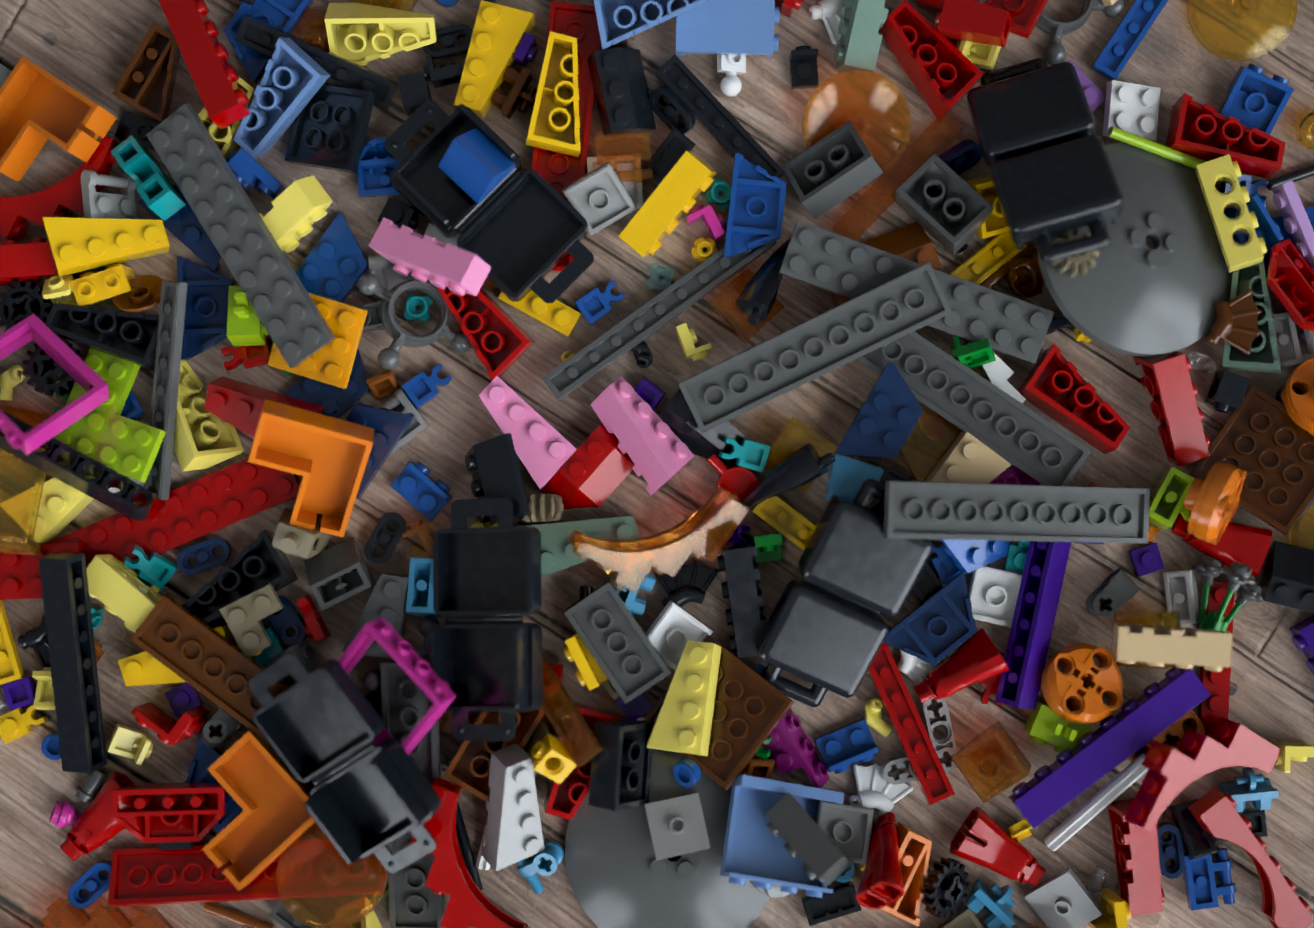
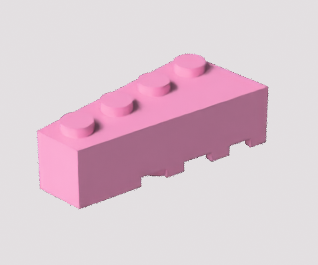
(429, 259)
(641, 434)
(534, 439)

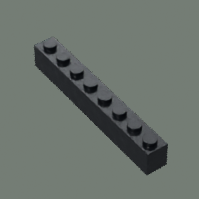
(73, 661)

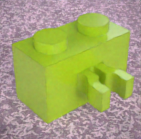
(243, 323)
(1169, 498)
(1047, 726)

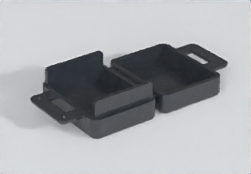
(1045, 156)
(515, 229)
(483, 589)
(830, 620)
(361, 789)

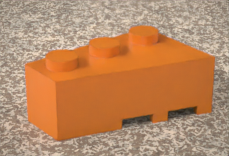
(914, 860)

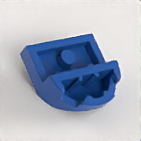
(375, 170)

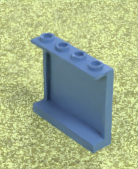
(728, 28)
(753, 850)

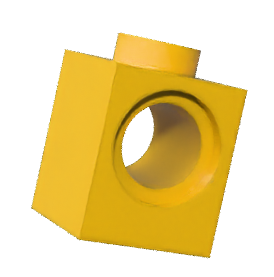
(559, 765)

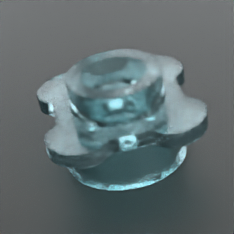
(656, 270)

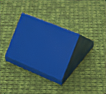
(475, 164)

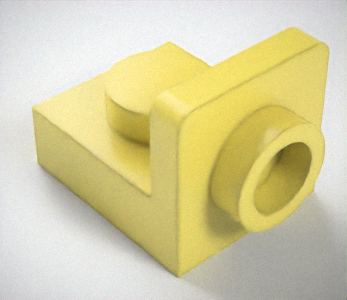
(687, 340)
(1292, 751)

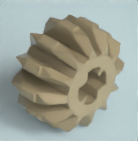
(1081, 261)
(544, 508)

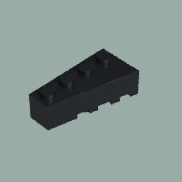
(109, 331)
(251, 570)
(744, 598)

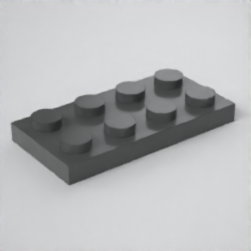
(617, 642)

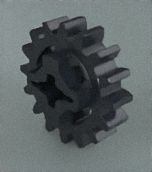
(33, 302)
(47, 377)
(944, 888)

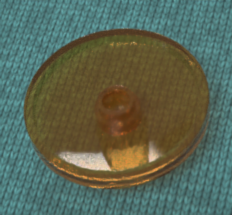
(870, 104)
(322, 887)

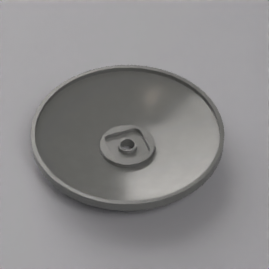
(1143, 296)
(624, 884)

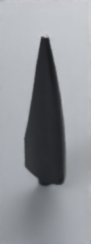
(761, 290)
(791, 473)

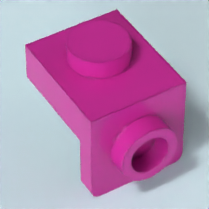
(713, 222)

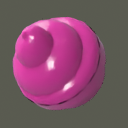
(63, 814)

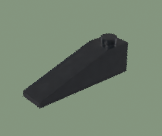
(684, 426)

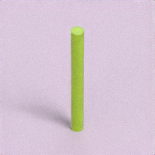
(1153, 147)

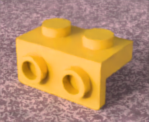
(99, 286)
(589, 670)
(1115, 911)

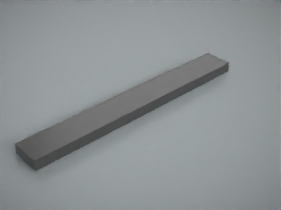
(167, 382)

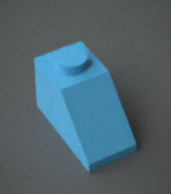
(421, 588)

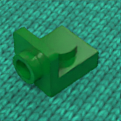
(973, 354)
(768, 547)

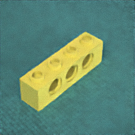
(1235, 255)

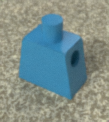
(847, 477)

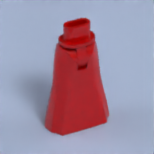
(1237, 544)
(967, 665)
(96, 823)
(990, 846)
(882, 875)

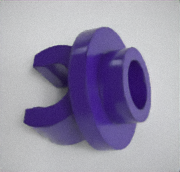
(735, 538)

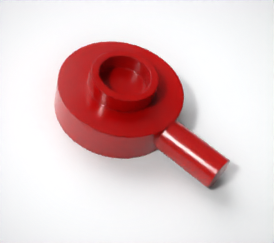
(734, 479)

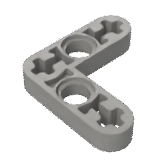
(945, 744)

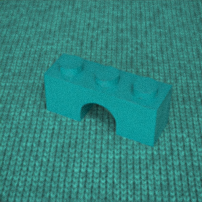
(151, 180)

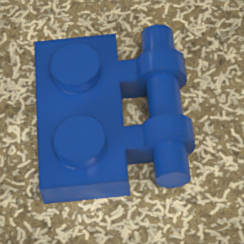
(1201, 884)

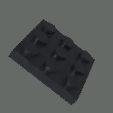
(331, 129)

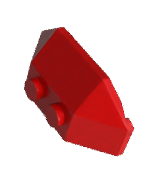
(1292, 283)
(591, 472)
(169, 810)

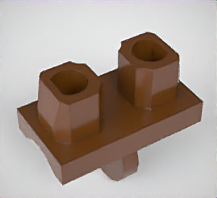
(508, 102)

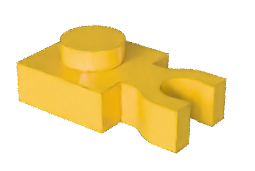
(18, 723)

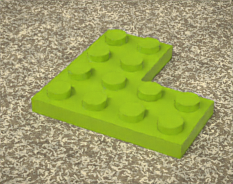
(104, 434)

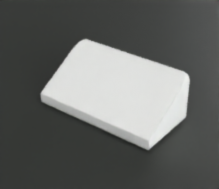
(1182, 594)

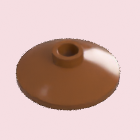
(143, 295)

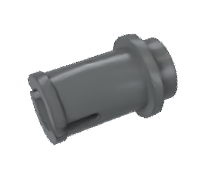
(91, 785)

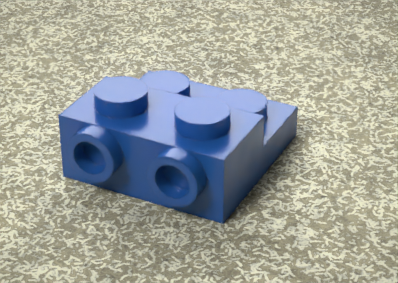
(1256, 98)
(253, 175)

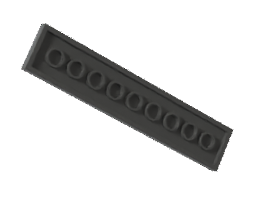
(240, 235)
(978, 312)
(815, 347)
(982, 409)
(1016, 512)
(402, 709)

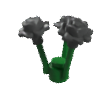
(1240, 581)

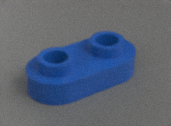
(93, 882)

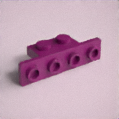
(794, 750)

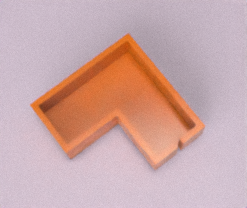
(42, 108)
(324, 452)
(271, 806)

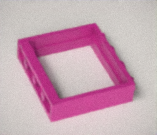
(96, 388)
(412, 664)

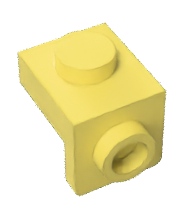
(979, 54)
(59, 290)
(44, 693)
(130, 743)

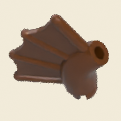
(1235, 322)

